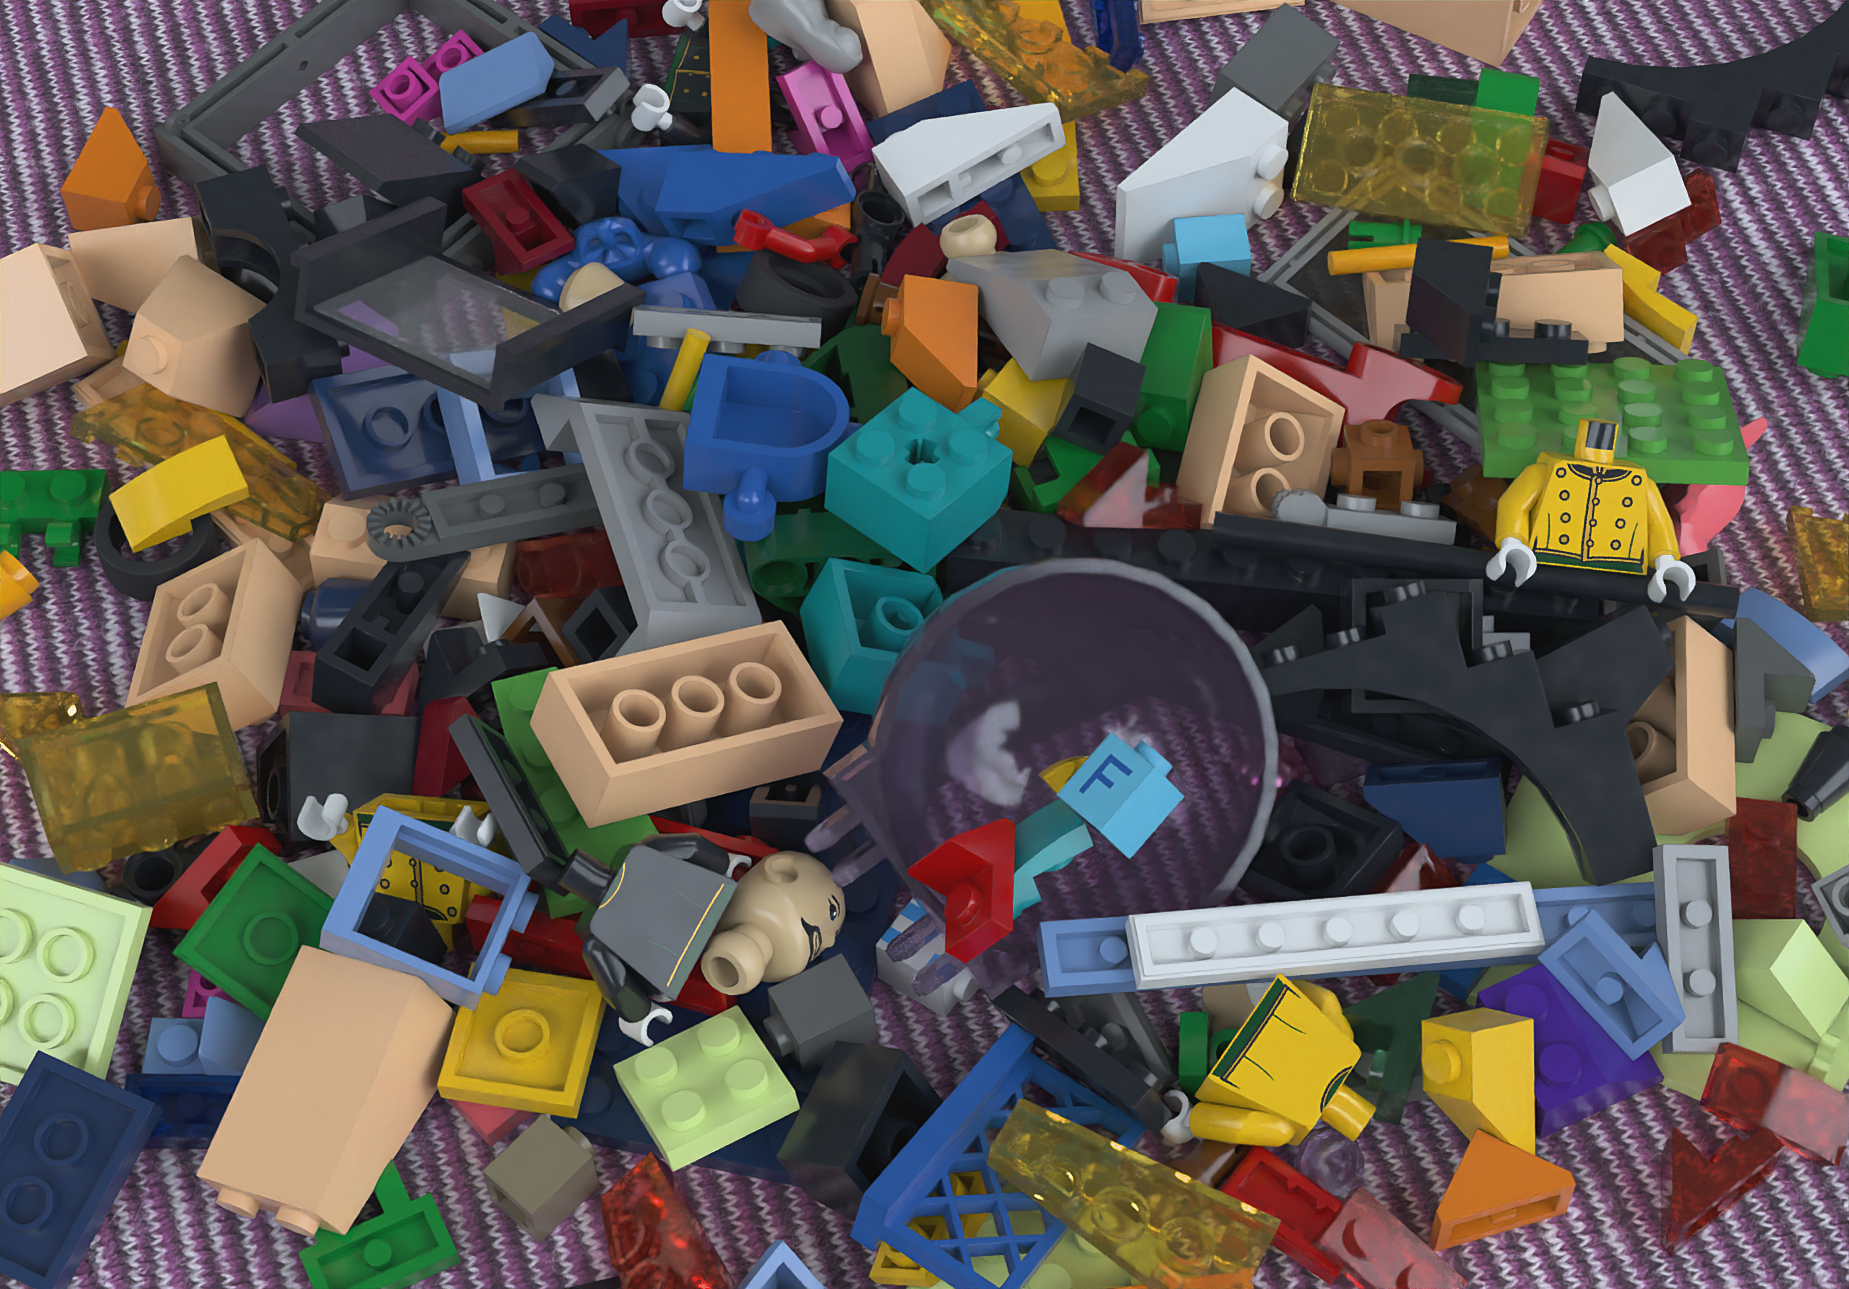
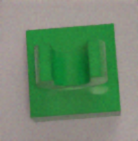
(1199, 1050)

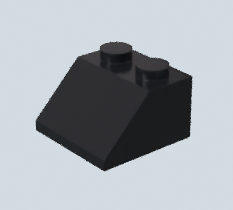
(855, 1123)

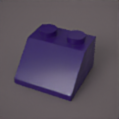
(1574, 1057)

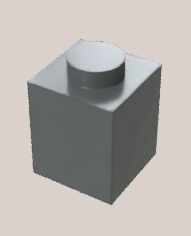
(816, 1011)

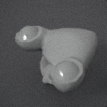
(809, 32)

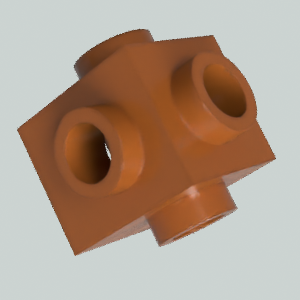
(1377, 463)

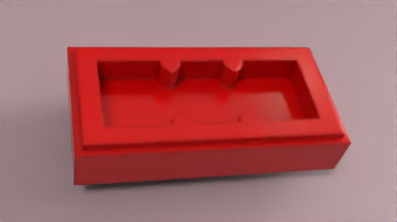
(1291, 1197)

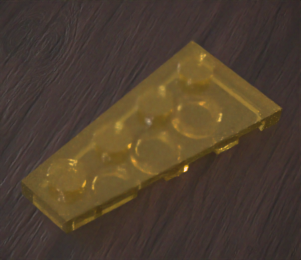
(1036, 57)

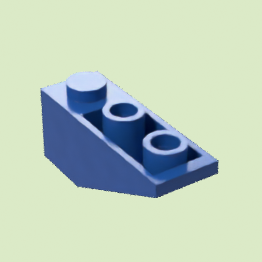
(711, 187)

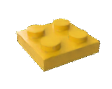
(525, 1044)

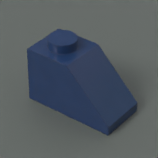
(1446, 804)

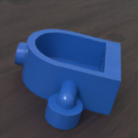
(762, 436)

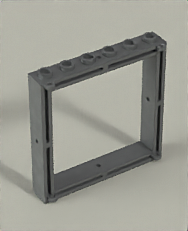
(199, 133)

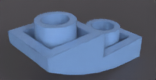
(1794, 634)

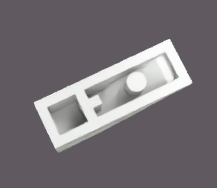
(960, 156)
(1631, 170)

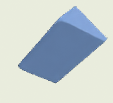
(494, 82)

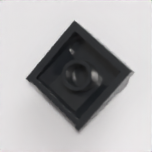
(1320, 848)

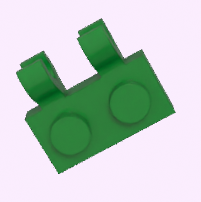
(51, 503)
(386, 1251)

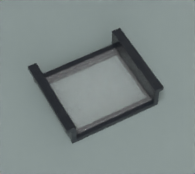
(443, 320)

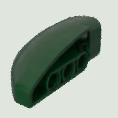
(804, 531)

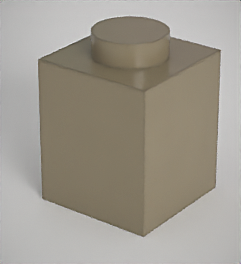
(542, 1176)

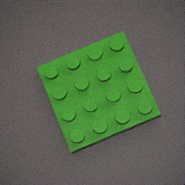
(1669, 416)

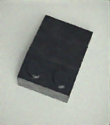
(397, 159)

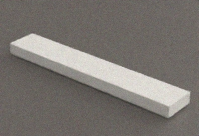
(1333, 934)

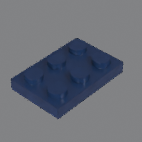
(62, 1165)

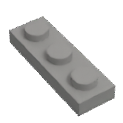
(728, 329)
(1697, 943)

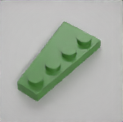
(515, 703)

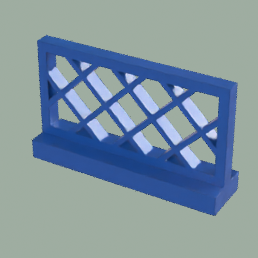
(944, 1147)

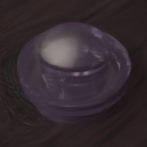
(1331, 1160)

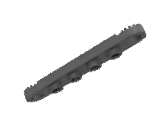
(485, 514)

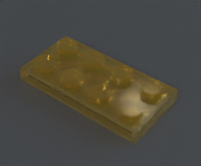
(1420, 160)

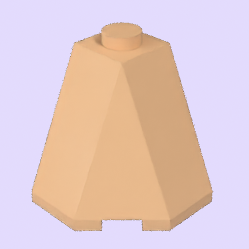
(900, 52)
(131, 260)
(197, 339)

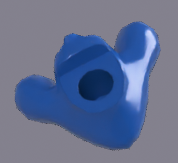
(621, 249)

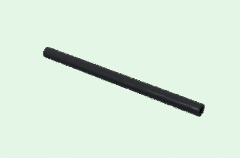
(1461, 563)

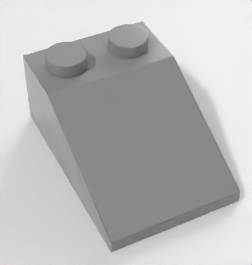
(1054, 304)

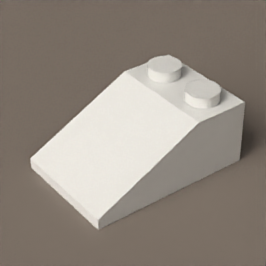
(1215, 166)

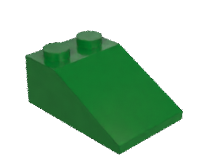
(1824, 314)

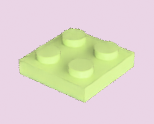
(706, 1087)

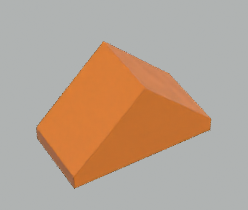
(1497, 1192)

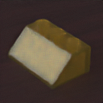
(138, 778)

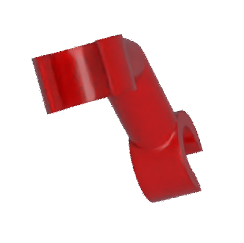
(758, 232)

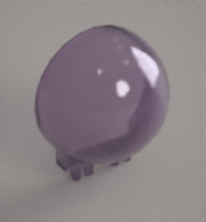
(1042, 672)

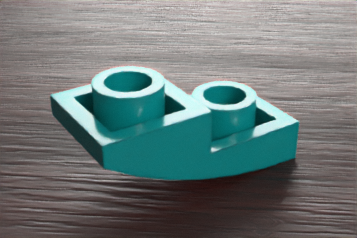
(1045, 844)

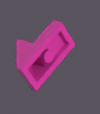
(825, 115)

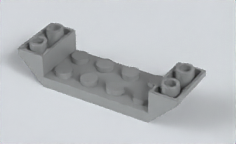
(665, 539)

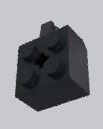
(1472, 627)

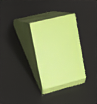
(1788, 974)

